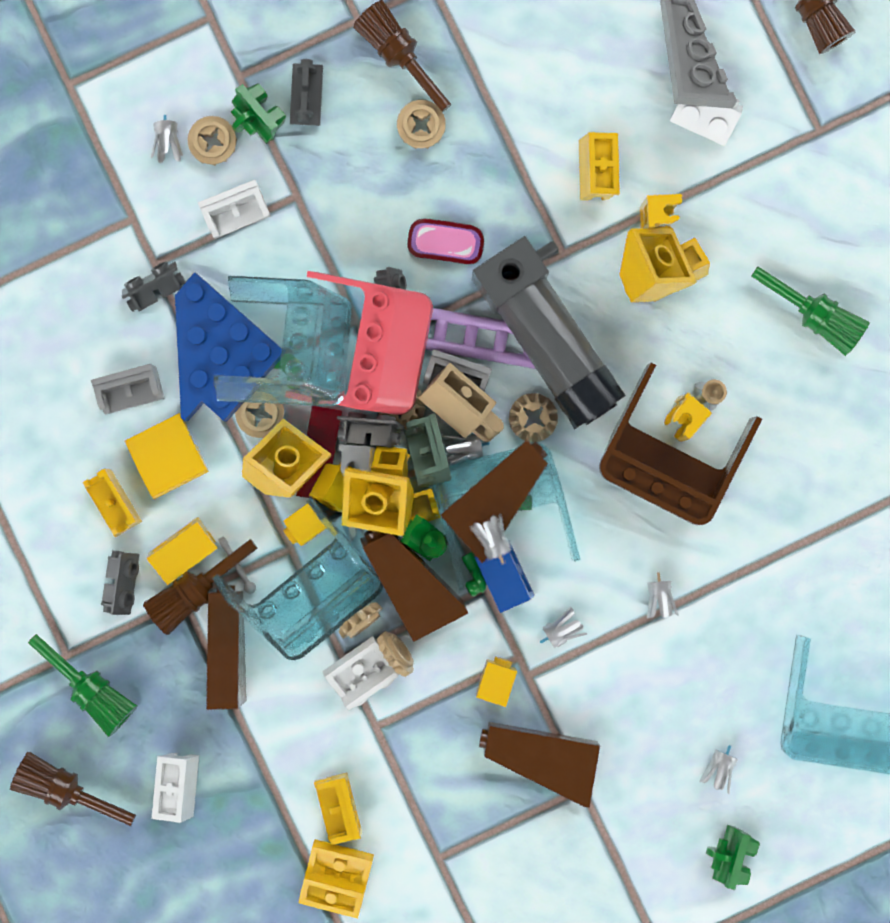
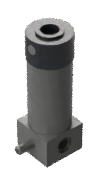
(547, 331)

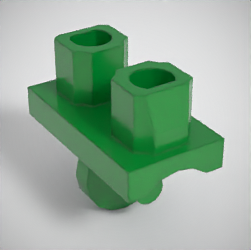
(251, 114)
(424, 538)
(730, 855)

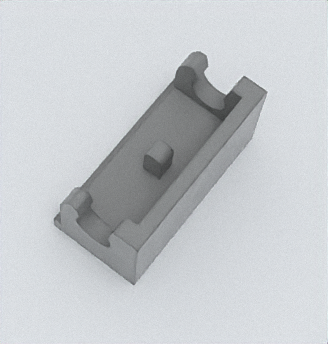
(439, 360)
(127, 389)
(357, 457)

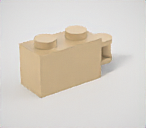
(462, 404)

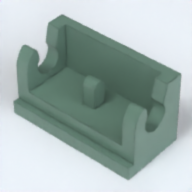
(427, 451)

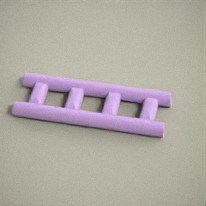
(468, 347)

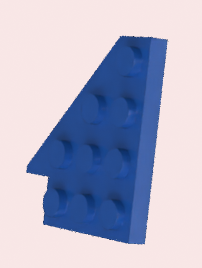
(216, 341)

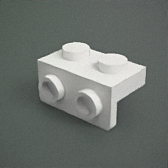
(708, 122)
(360, 674)

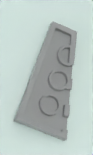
(692, 58)

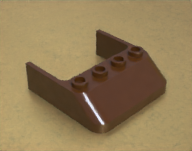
(665, 473)

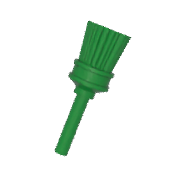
(820, 314)
(90, 691)

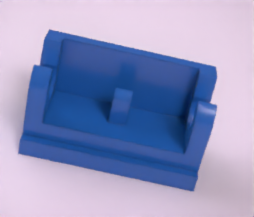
(506, 581)

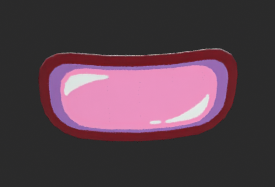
(445, 241)

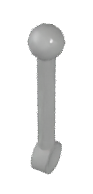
(249, 587)

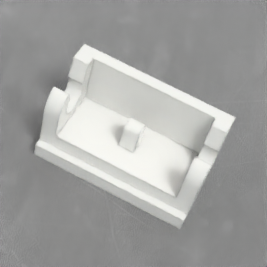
(234, 209)
(175, 787)

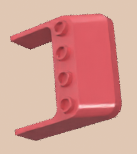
(387, 347)

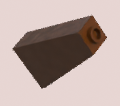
(497, 493)
(412, 585)
(225, 654)
(549, 759)

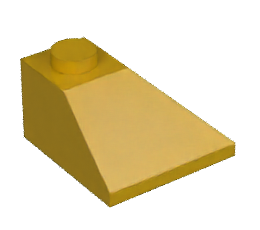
(654, 264)
(283, 461)
(376, 501)

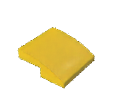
(166, 456)
(336, 878)

